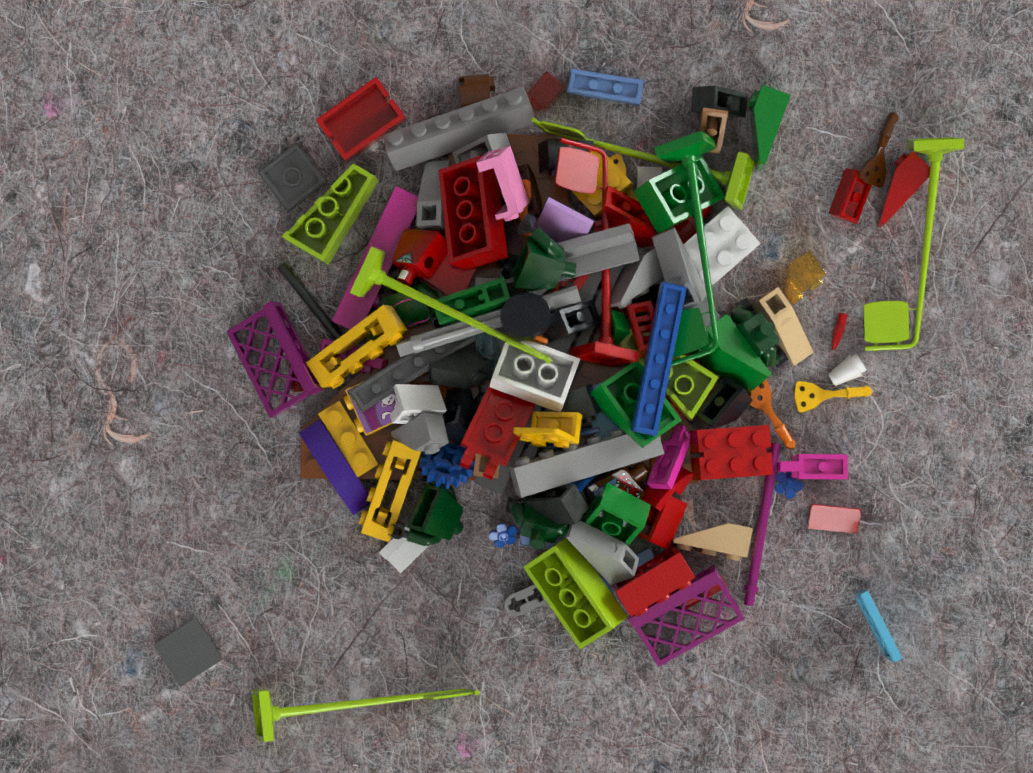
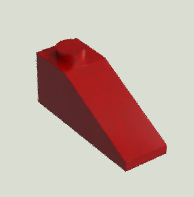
(904, 182)
(627, 210)

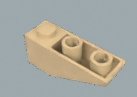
(786, 325)
(724, 538)

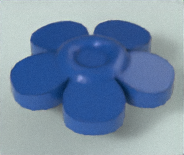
(787, 484)
(503, 534)

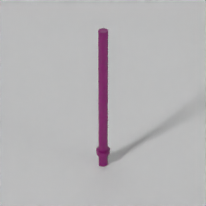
(751, 587)

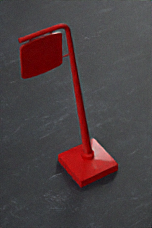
(578, 173)

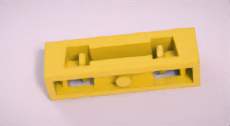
(387, 323)
(377, 526)

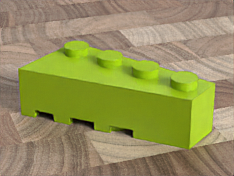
(332, 215)
(686, 384)

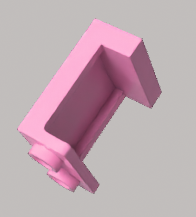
(509, 180)

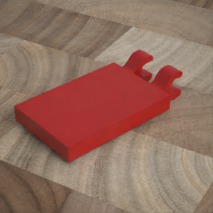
(492, 429)

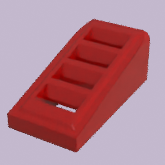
(636, 330)

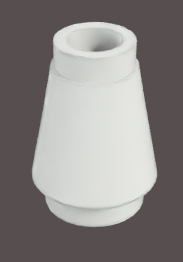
(847, 370)

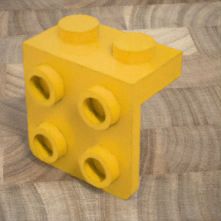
(552, 428)

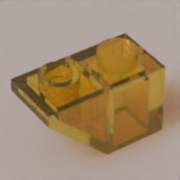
(801, 275)

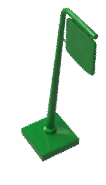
(692, 330)

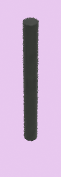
(309, 301)

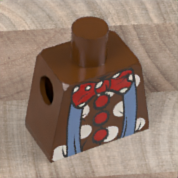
(624, 478)

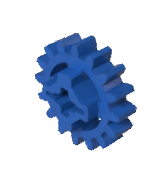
(445, 466)

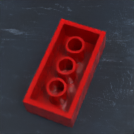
(469, 213)

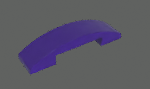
(335, 466)

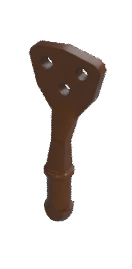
(878, 159)

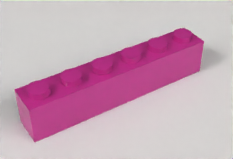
(397, 216)

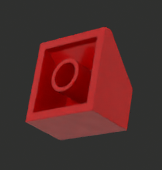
(663, 525)

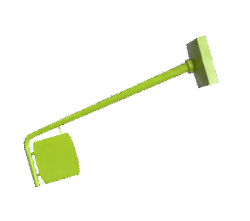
(736, 180)
(372, 273)
(890, 319)
(266, 714)

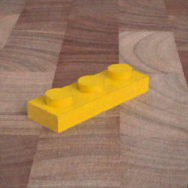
(348, 439)

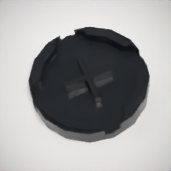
(525, 316)

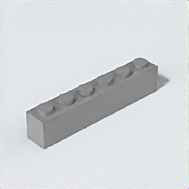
(458, 128)
(579, 461)

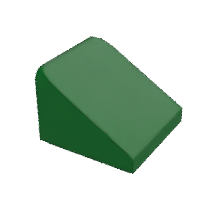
(619, 327)

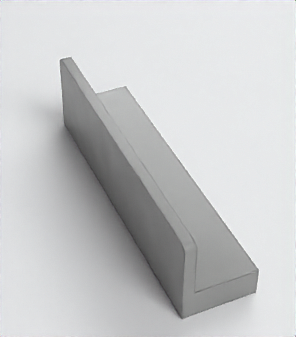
(601, 250)

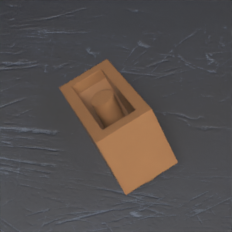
(713, 124)

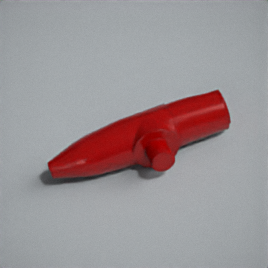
(838, 330)

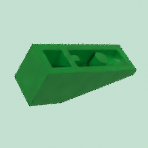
(476, 300)

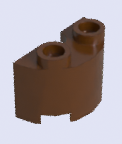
(475, 88)

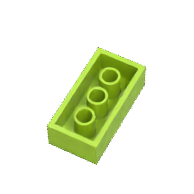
(575, 592)

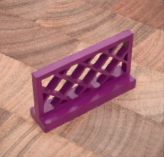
(289, 344)
(701, 583)

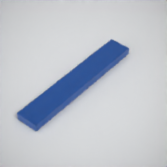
(658, 359)

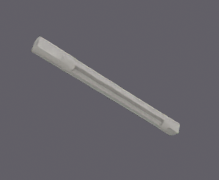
(462, 330)

